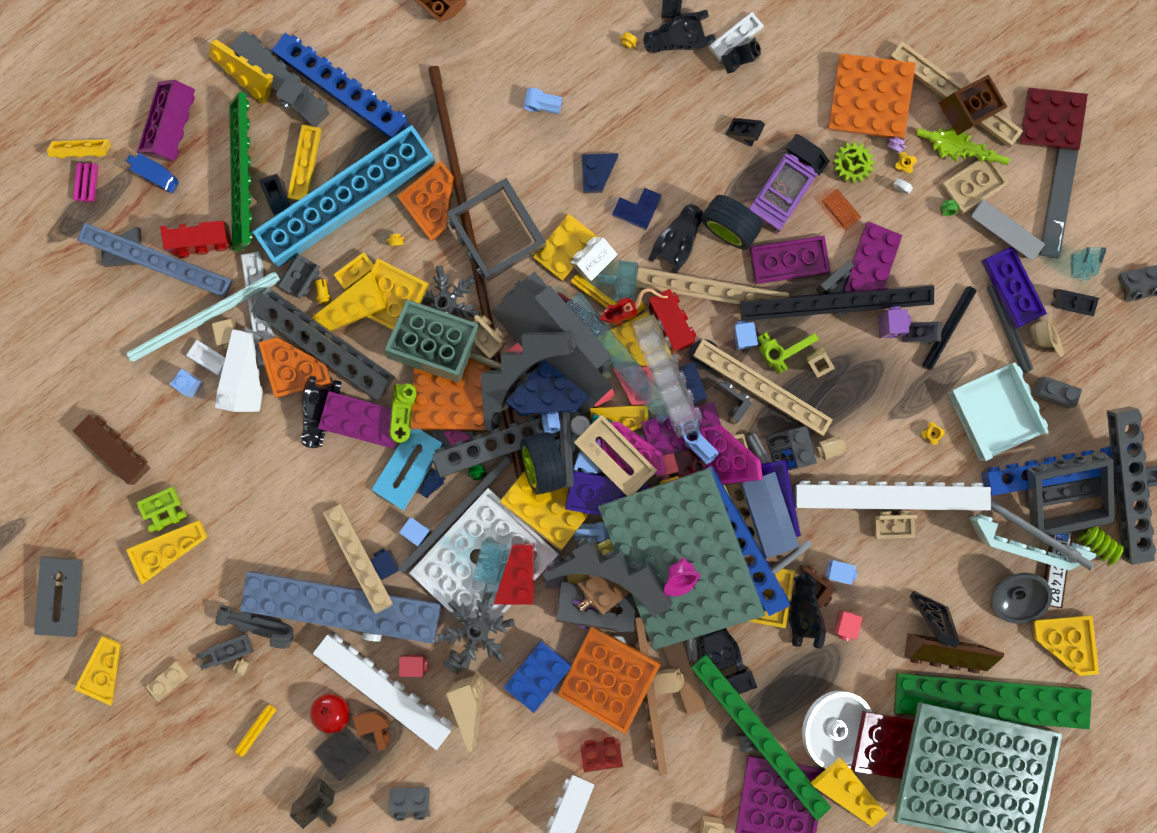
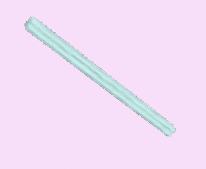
(203, 316)

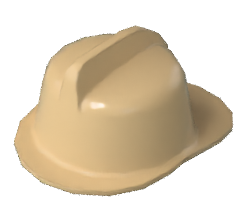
(1046, 335)

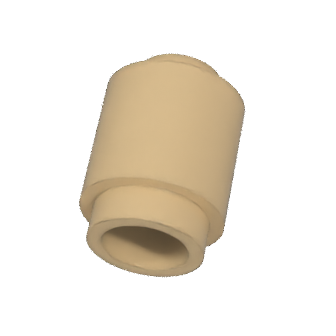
(831, 448)

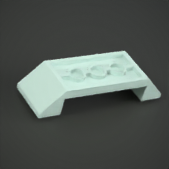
(986, 532)

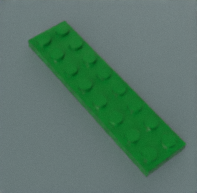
(239, 172)

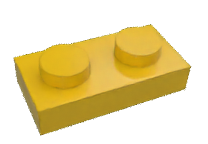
(354, 271)

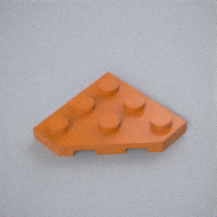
(430, 200)
(290, 367)

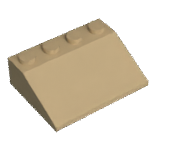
(466, 702)

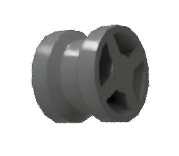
(454, 662)
(746, 744)

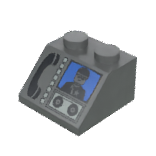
(793, 447)

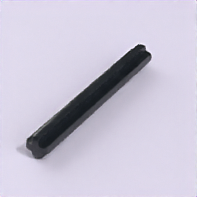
(949, 327)

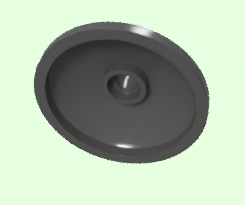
(1021, 598)

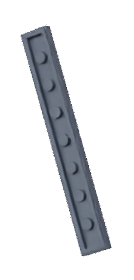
(154, 260)

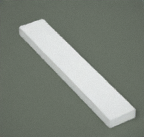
(254, 271)

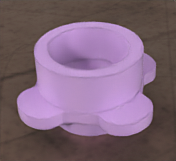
(896, 144)

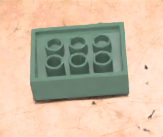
(432, 341)

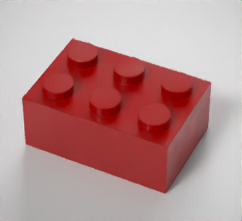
(673, 320)

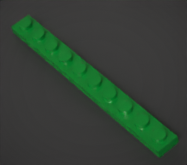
(760, 737)

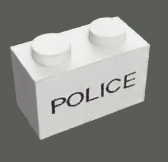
(593, 258)

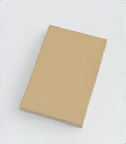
(974, 184)

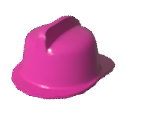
(681, 578)

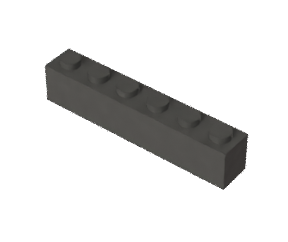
(248, 46)

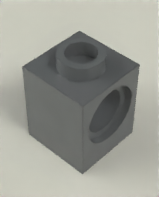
(291, 94)

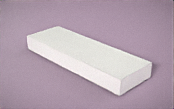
(737, 34)

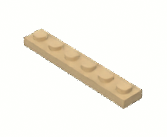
(358, 559)

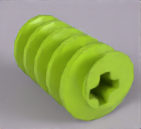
(1102, 543)

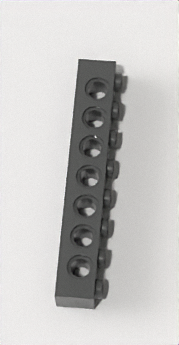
(319, 334)
(445, 467)
(1123, 479)

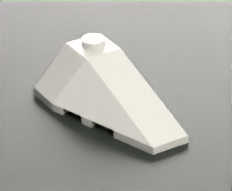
(239, 382)

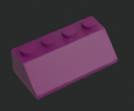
(166, 120)

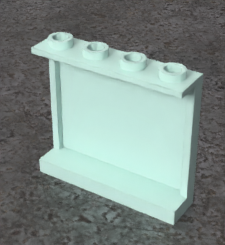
(998, 411)

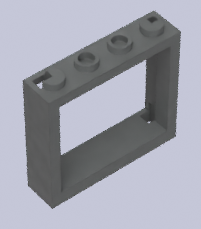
(539, 243)
(1075, 521)

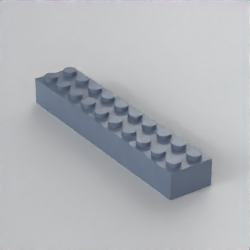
(339, 607)

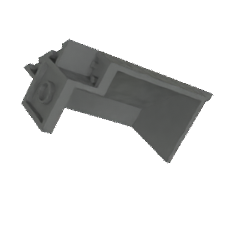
(538, 308)

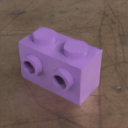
(894, 323)

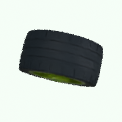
(732, 222)
(542, 463)

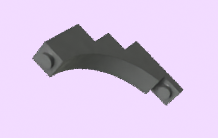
(499, 384)

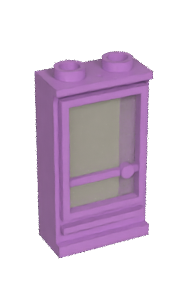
(783, 191)

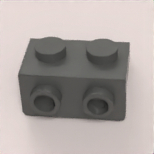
(299, 276)
(1139, 283)
(409, 803)

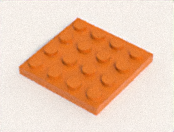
(871, 96)
(449, 404)
(609, 679)

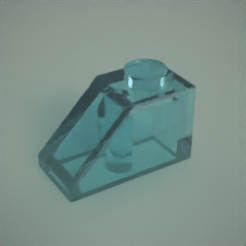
(1087, 262)

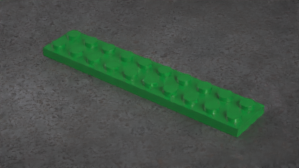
(996, 699)

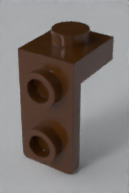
(824, 595)

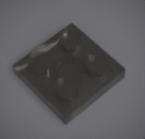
(341, 752)

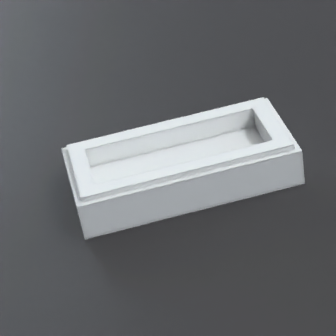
(206, 357)

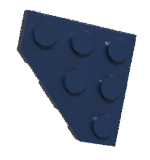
(546, 393)

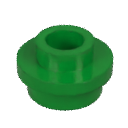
(476, 472)

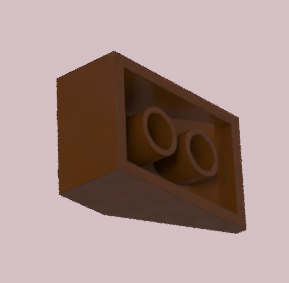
(972, 104)

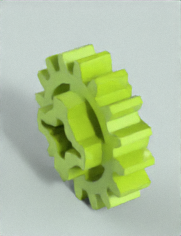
(860, 165)

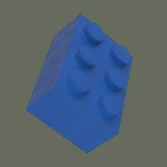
(537, 676)

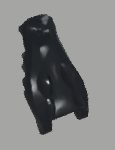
(681, 33)
(677, 239)
(313, 403)
(805, 614)
(721, 649)

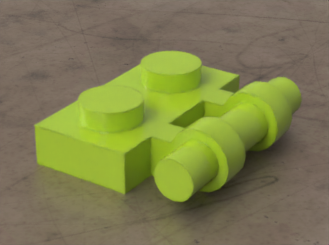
(158, 504)

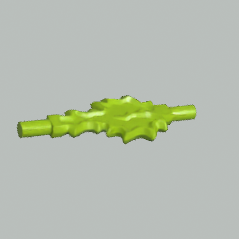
(953, 146)

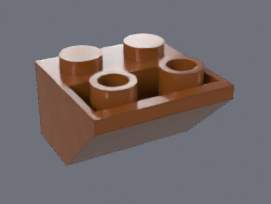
(442, 9)

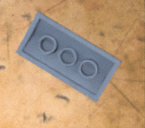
(770, 515)

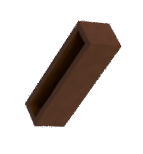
(111, 449)

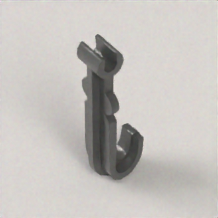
(280, 633)

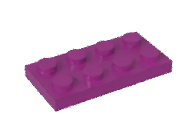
(873, 258)
(357, 419)
(664, 437)

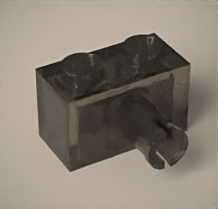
(314, 804)

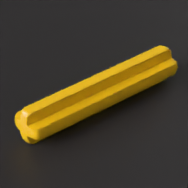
(592, 291)
(255, 730)

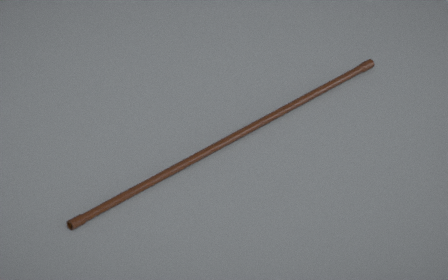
(436, 82)

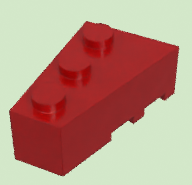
(196, 239)
(518, 579)

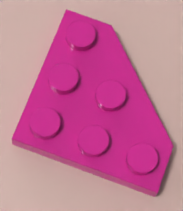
(648, 451)
(734, 460)

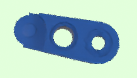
(153, 172)

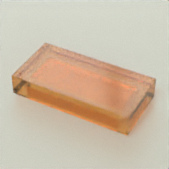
(841, 209)

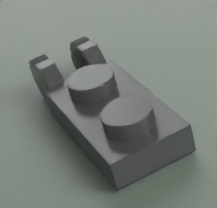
(227, 651)

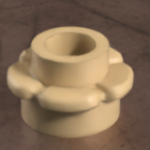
(240, 667)

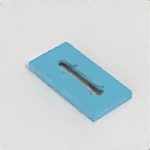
(403, 494)

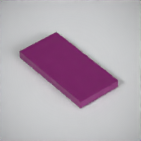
(789, 260)

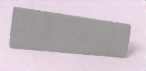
(1007, 230)

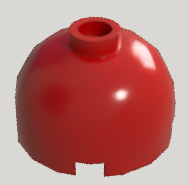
(330, 713)

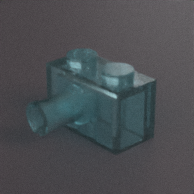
(623, 281)
(490, 562)

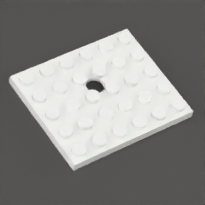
(449, 570)

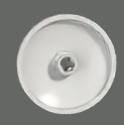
(833, 727)

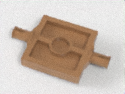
(600, 593)

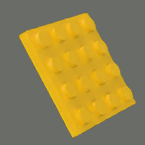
(543, 512)

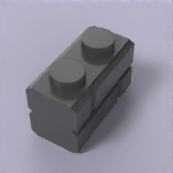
(1056, 392)

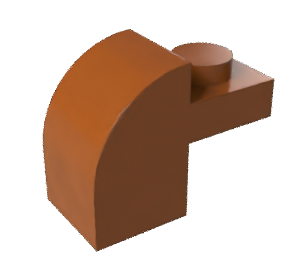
(375, 722)

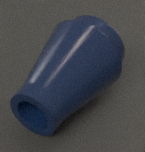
(431, 483)

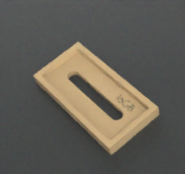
(626, 483)

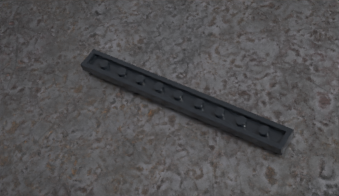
(837, 302)

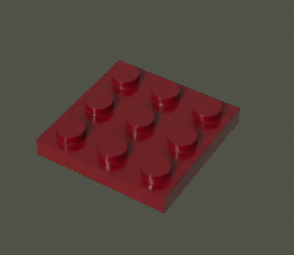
(1053, 119)
(882, 744)

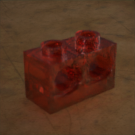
(602, 760)

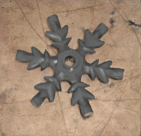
(444, 296)
(474, 637)

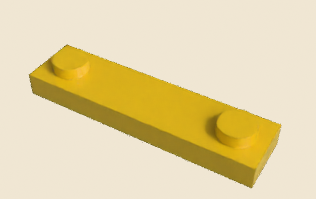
(304, 162)

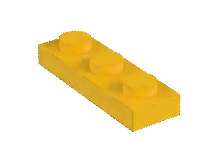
(79, 148)

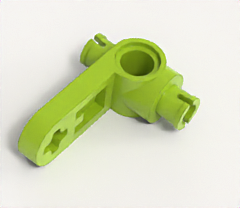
(768, 344)
(401, 408)

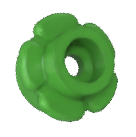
(949, 208)

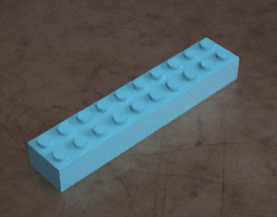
(344, 196)

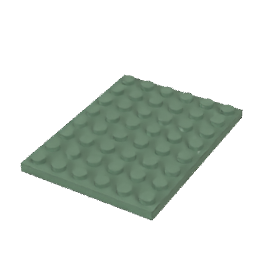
(691, 523)
(976, 773)

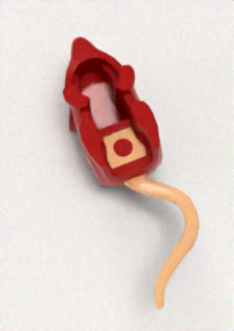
(624, 309)

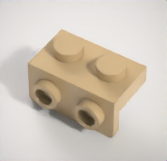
(487, 338)
(894, 526)

